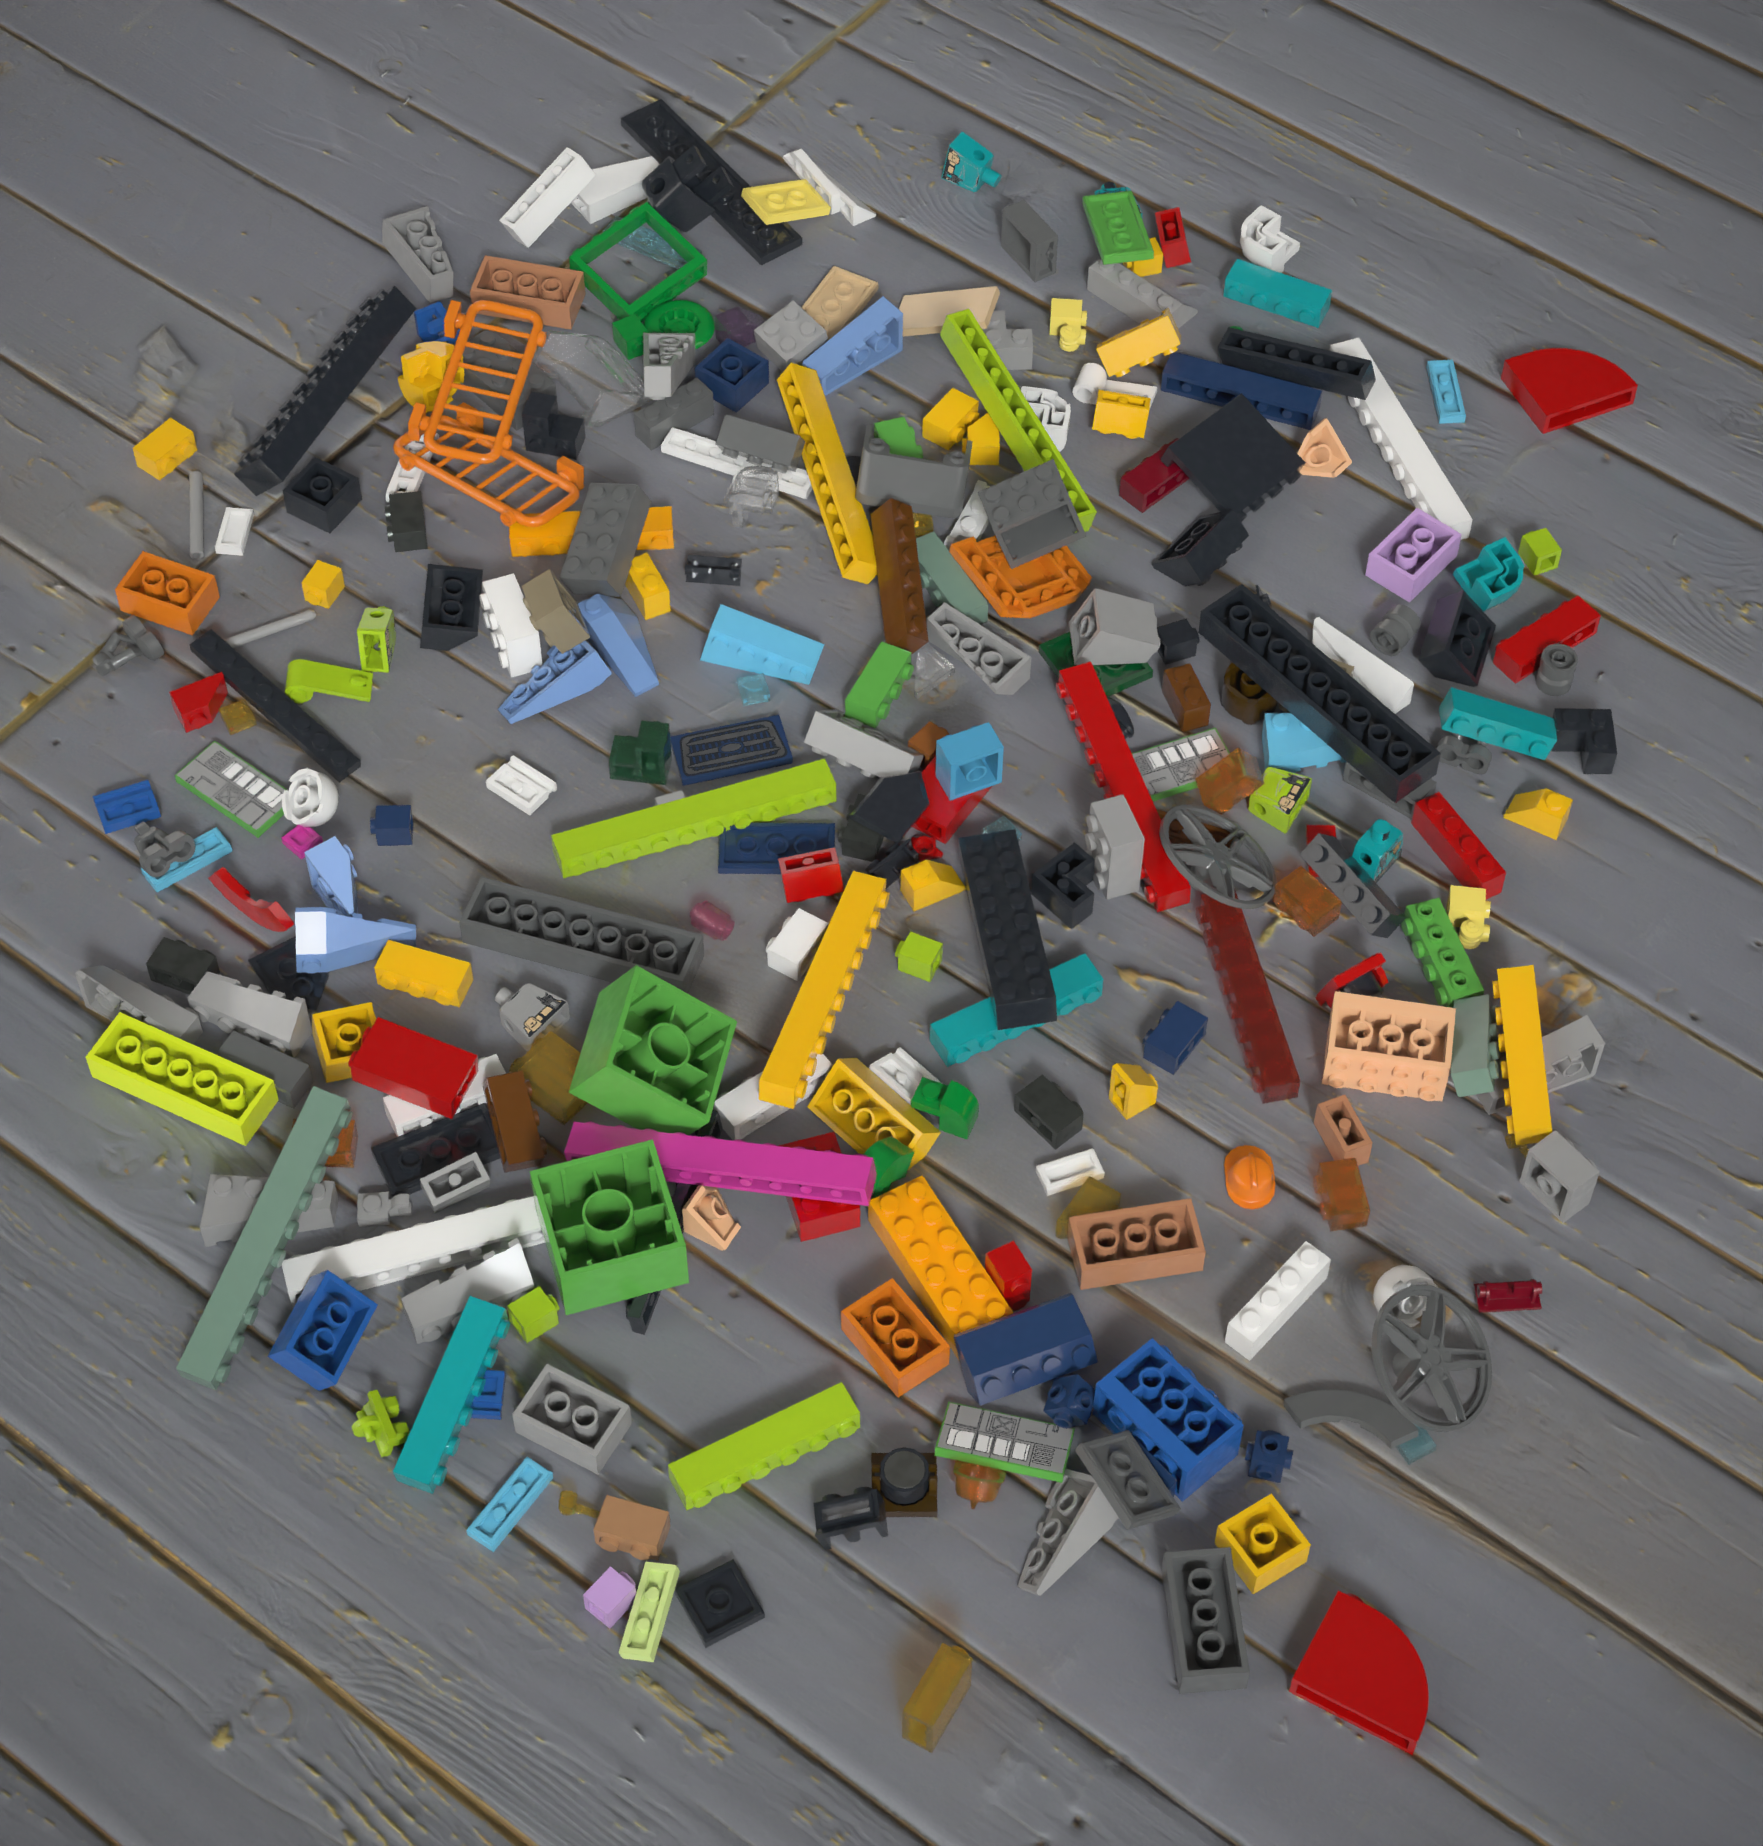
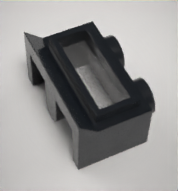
(849, 1515)

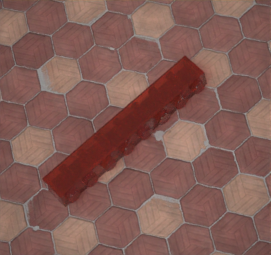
(1248, 1000)

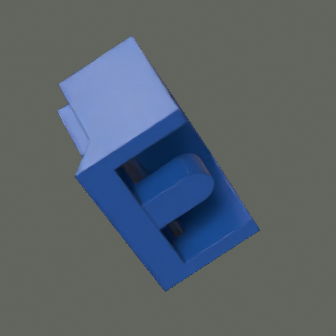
(431, 324)

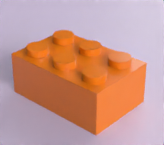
(167, 593)
(895, 1337)

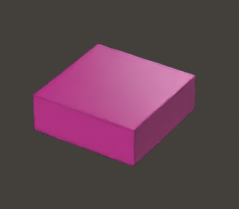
(301, 839)

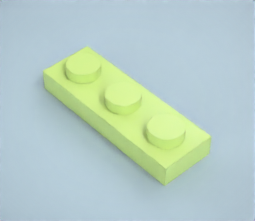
(649, 1611)

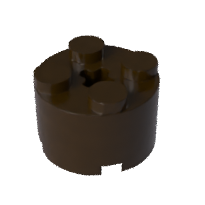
(1244, 697)

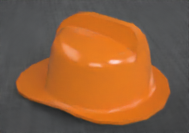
(1249, 1177)

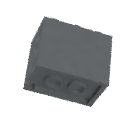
(1031, 514)

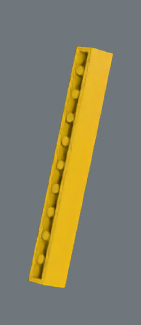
(829, 473)
(823, 991)

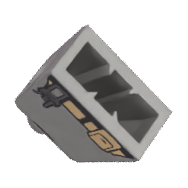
(531, 1013)

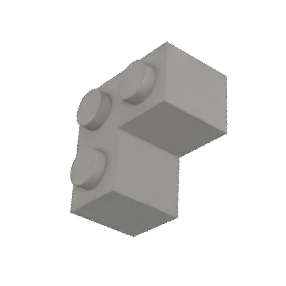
(1011, 345)

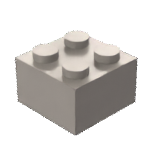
(789, 336)
(1559, 1176)

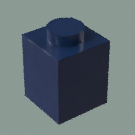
(393, 825)

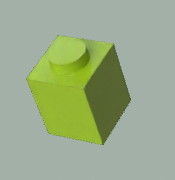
(1539, 551)
(919, 956)
(533, 1314)

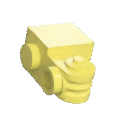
(1067, 322)
(1467, 910)

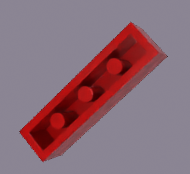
(1567, 625)
(1457, 845)

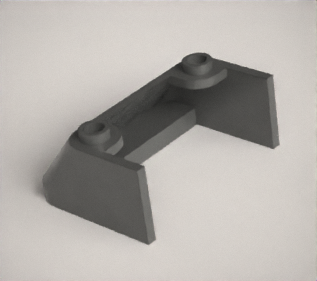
(922, 483)

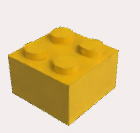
(338, 1035)
(1263, 1543)

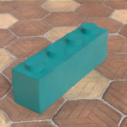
(1277, 293)
(1497, 723)

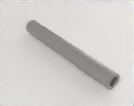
(196, 515)

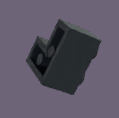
(548, 431)
(1590, 734)
(1062, 885)

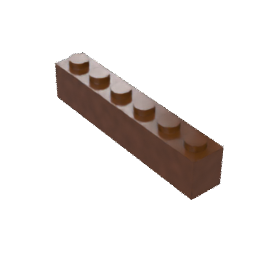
(899, 576)

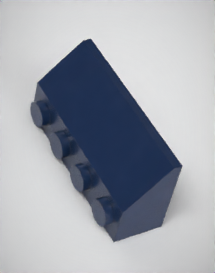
(1025, 1349)

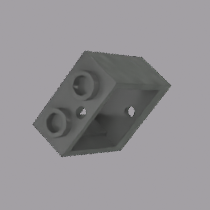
(1028, 239)

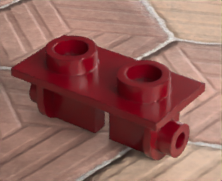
(1508, 1296)

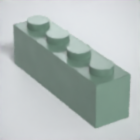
(947, 580)
(1475, 1046)

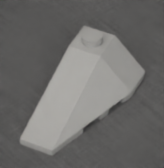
(1074, 1523)

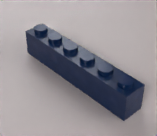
(1221, 383)

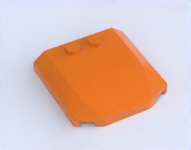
(1026, 589)

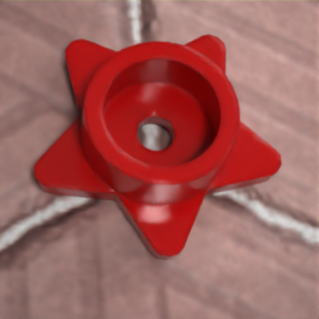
(928, 844)

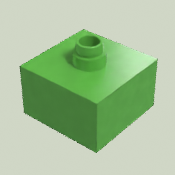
(653, 1055)
(610, 1227)

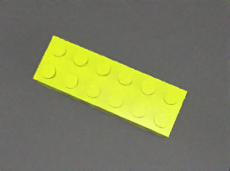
(182, 1078)

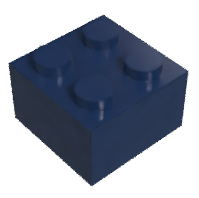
(733, 374)

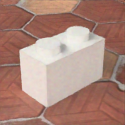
(796, 944)

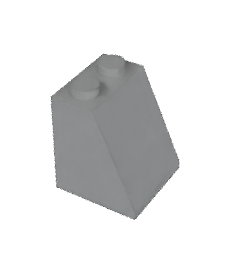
(1113, 630)

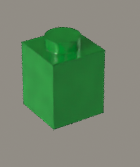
(629, 336)

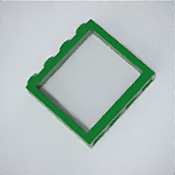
(661, 293)

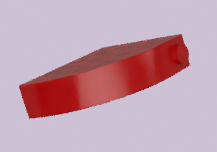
(1566, 386)
(1365, 1673)

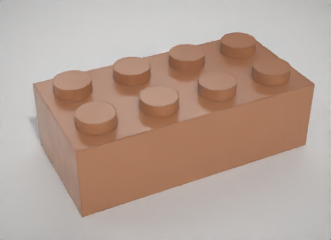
(541, 288)
(1136, 1243)

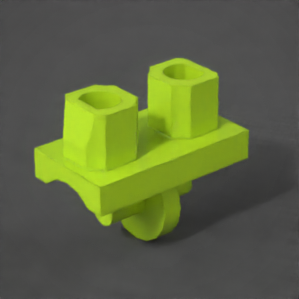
(376, 1425)

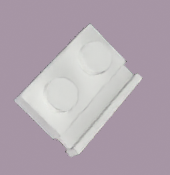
(521, 785)
(901, 1073)

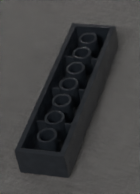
(1007, 930)

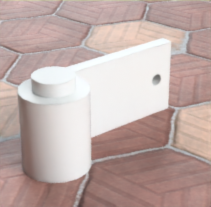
(1094, 378)

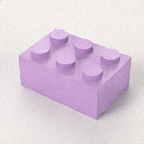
(1413, 554)

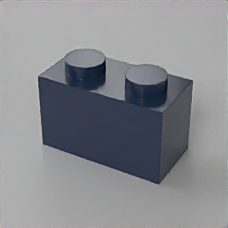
(1174, 1037)

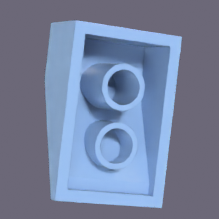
(333, 875)

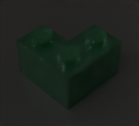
(642, 757)

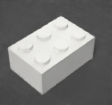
(510, 625)

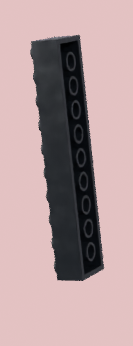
(324, 390)
(1319, 693)

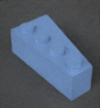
(859, 346)

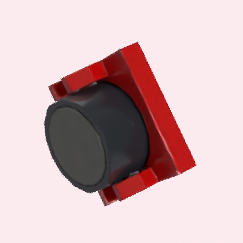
(1362, 979)

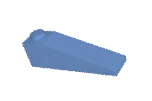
(619, 641)
(556, 681)
(338, 941)

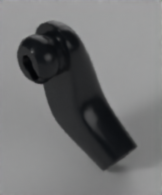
(1122, 717)

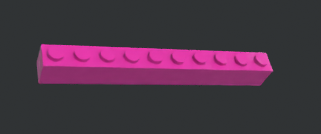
(739, 1163)

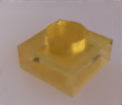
(923, 524)
(237, 717)

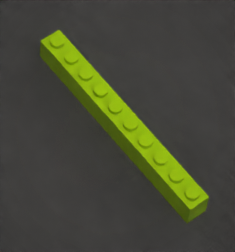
(1008, 405)
(693, 818)

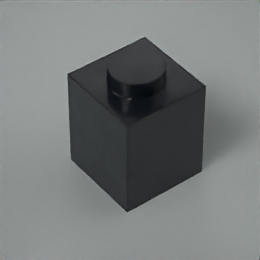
(1177, 641)

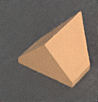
(1323, 452)
(709, 1218)

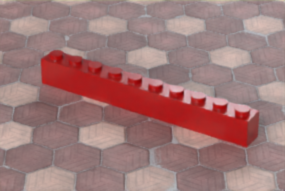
(1119, 775)

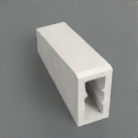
(614, 188)

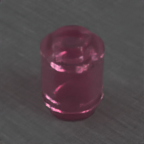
(711, 920)

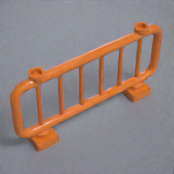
(457, 320)
(568, 477)

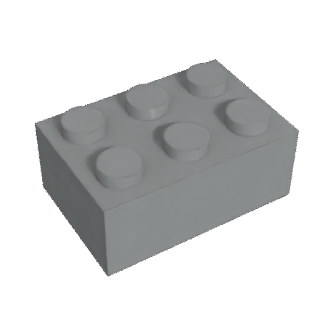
(1115, 845)
(572, 1419)

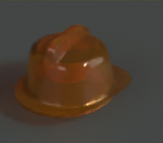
(977, 1482)

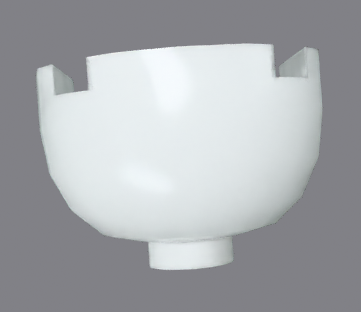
(310, 798)
(1397, 1279)

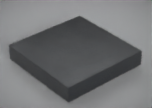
(719, 1603)

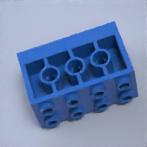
(1169, 1416)

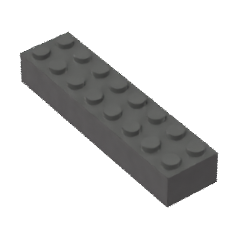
(577, 935)

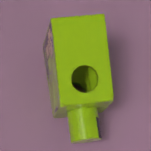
(376, 627)
(1280, 797)

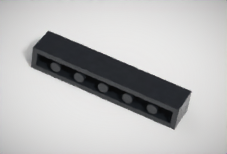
(1297, 363)

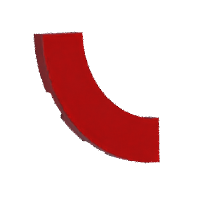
(264, 913)

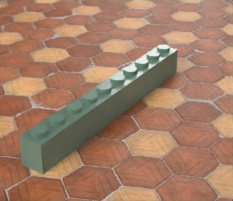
(264, 1239)

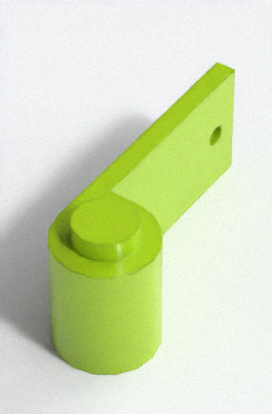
(308, 676)

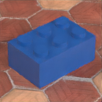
(322, 1330)

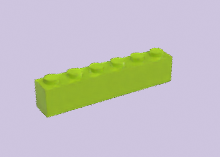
(764, 1446)

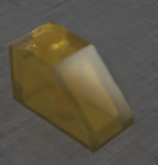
(1091, 1198)

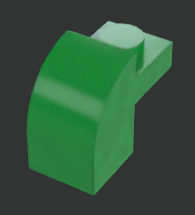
(951, 1103)
(891, 1163)

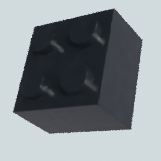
(322, 495)

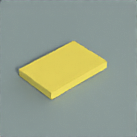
(785, 201)

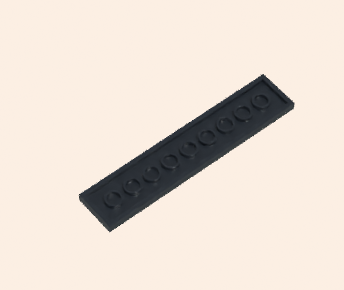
(667, 134)

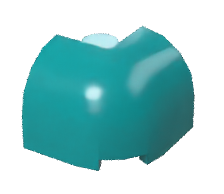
(1493, 575)

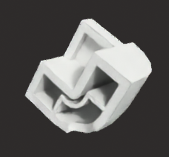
(1263, 241)
(1051, 411)

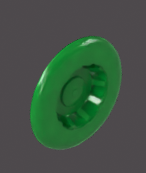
(682, 317)

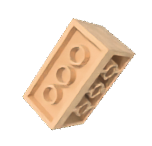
(1389, 1046)

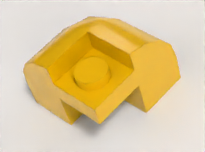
(425, 371)

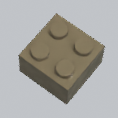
(554, 612)

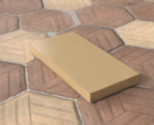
(839, 299)
(927, 311)

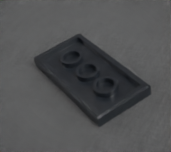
(435, 1146)

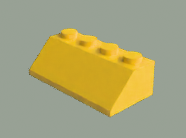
(868, 1110)

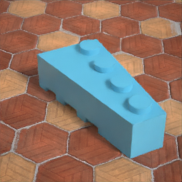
(760, 647)
(1292, 745)

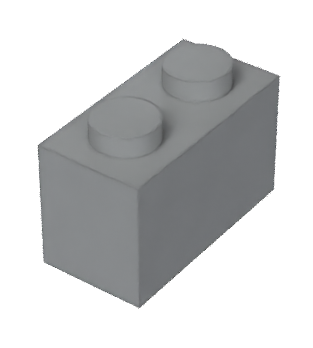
(455, 1182)

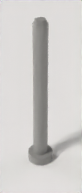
(271, 628)

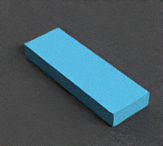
(1446, 391)
(208, 849)
(510, 1504)

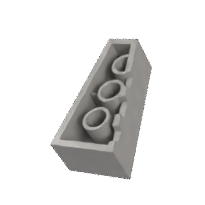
(1569, 1057)

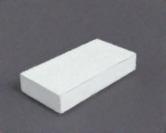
(234, 531)
(1069, 1171)

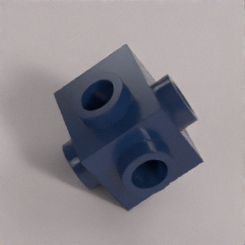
(1070, 1401)
(1268, 1455)

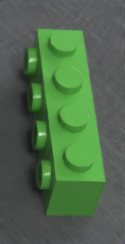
(1440, 952)

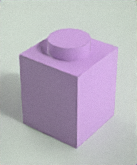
(610, 1596)

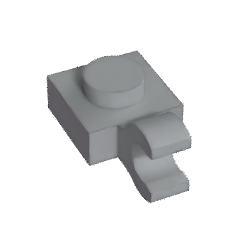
(377, 1208)

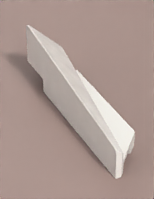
(828, 188)
(1371, 672)

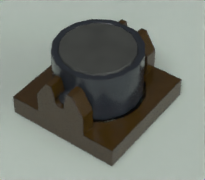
(905, 1480)

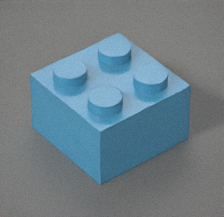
(969, 761)

